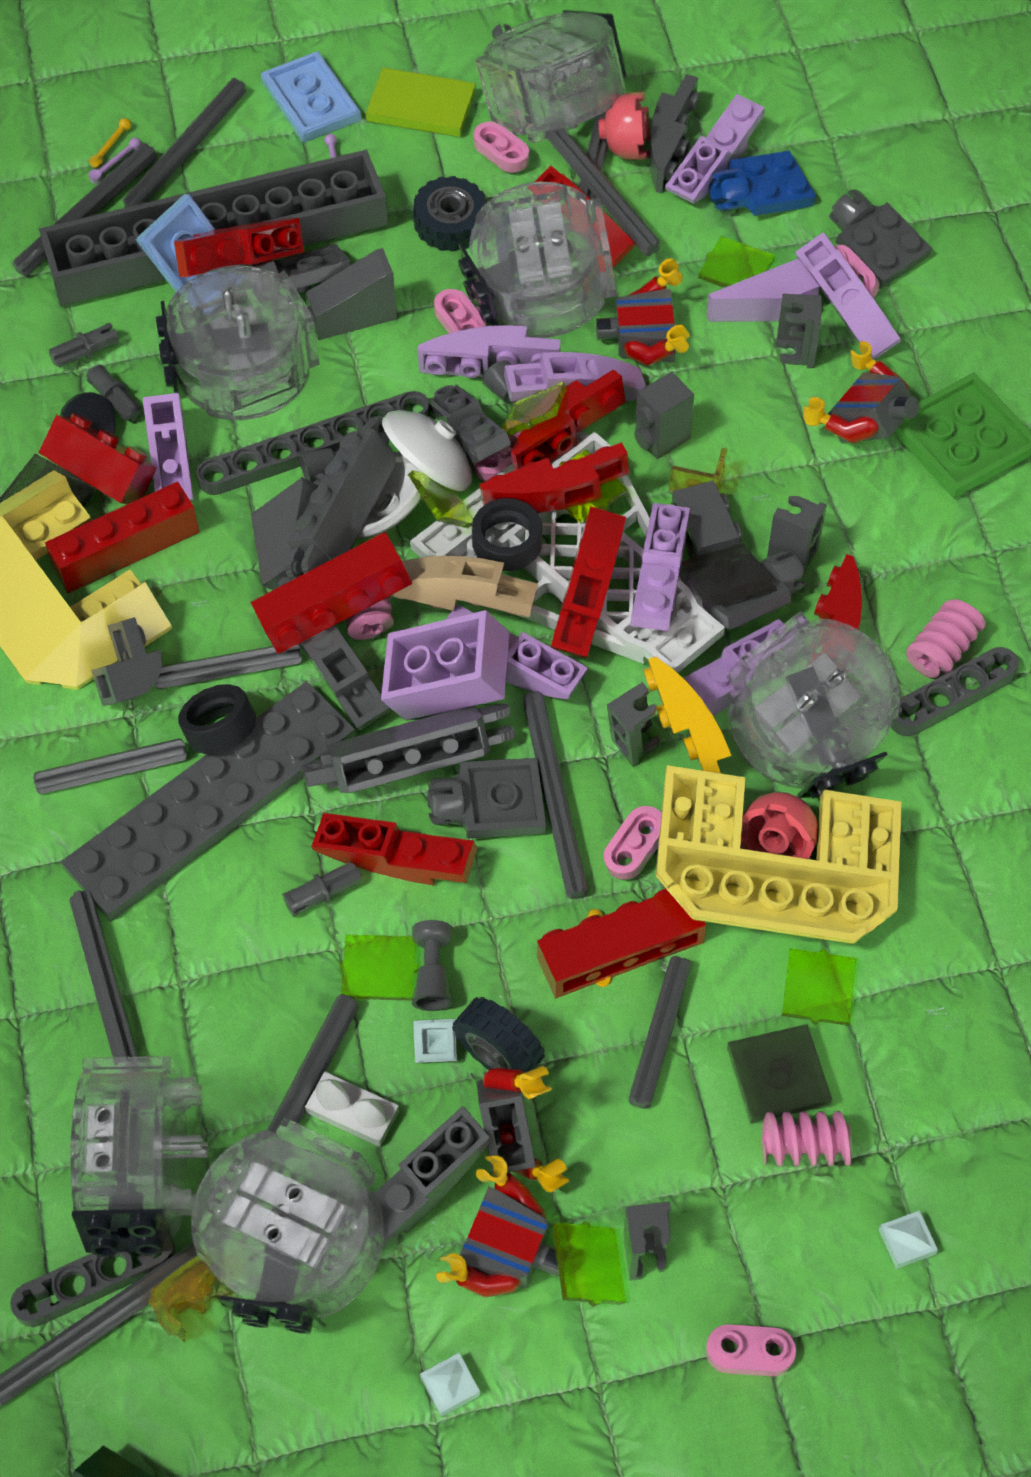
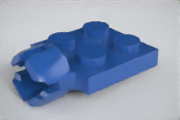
(762, 185)

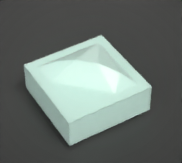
(434, 1040)
(907, 1239)
(450, 1384)

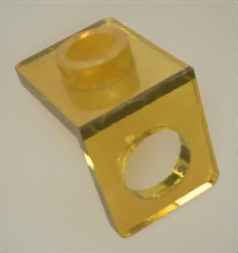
(685, 477)

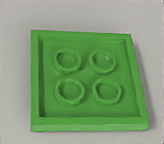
(965, 435)

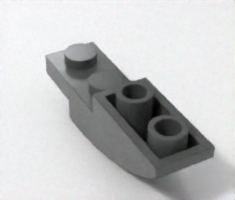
(669, 131)
(473, 429)
(345, 677)
(430, 1172)

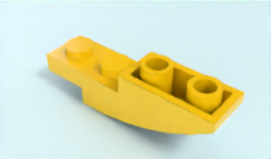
(686, 710)

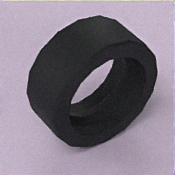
(507, 511)
(221, 734)

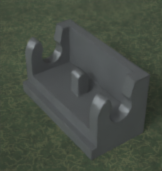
(799, 328)
(797, 532)
(629, 718)
(646, 1232)

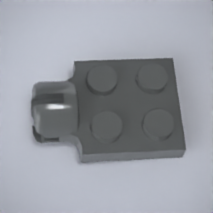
(878, 236)
(309, 266)
(784, 571)
(490, 798)

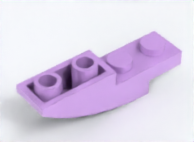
(712, 154)
(848, 295)
(477, 349)
(566, 367)
(660, 567)
(537, 666)
(711, 680)

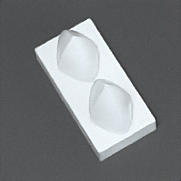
(352, 1109)

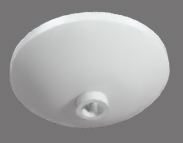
(429, 447)
(395, 500)

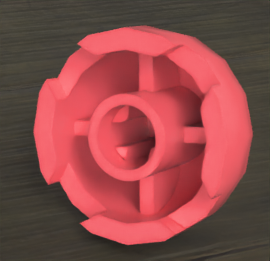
(627, 127)
(779, 826)

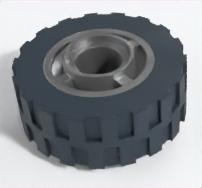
(447, 212)
(497, 1037)

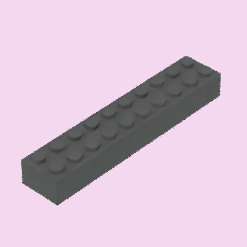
(329, 197)

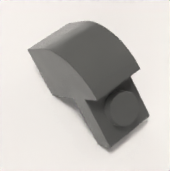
(135, 669)

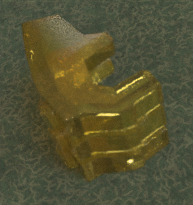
(182, 1289)

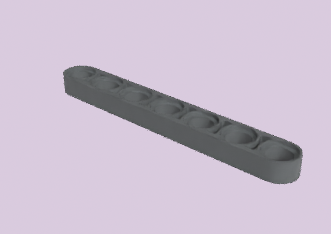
(295, 442)

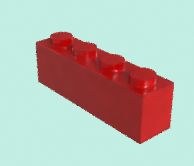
(122, 537)
(331, 593)
(617, 942)

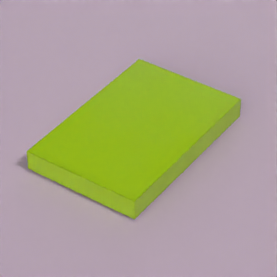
(421, 102)

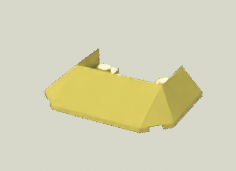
(37, 626)
(828, 898)

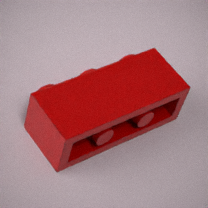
(98, 458)

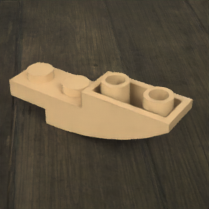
(479, 581)

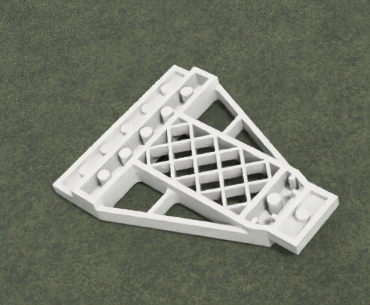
(690, 628)

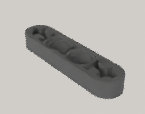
(957, 695)
(95, 1287)

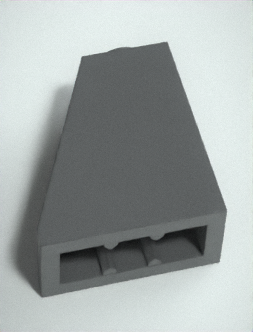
(354, 297)
(273, 527)

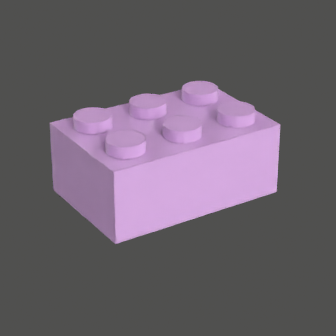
(445, 665)

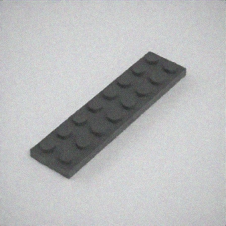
(205, 802)

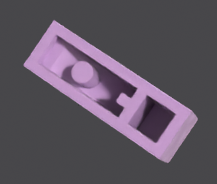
(761, 295)
(168, 441)

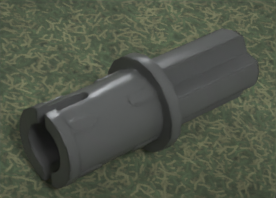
(84, 345)
(114, 392)
(321, 888)

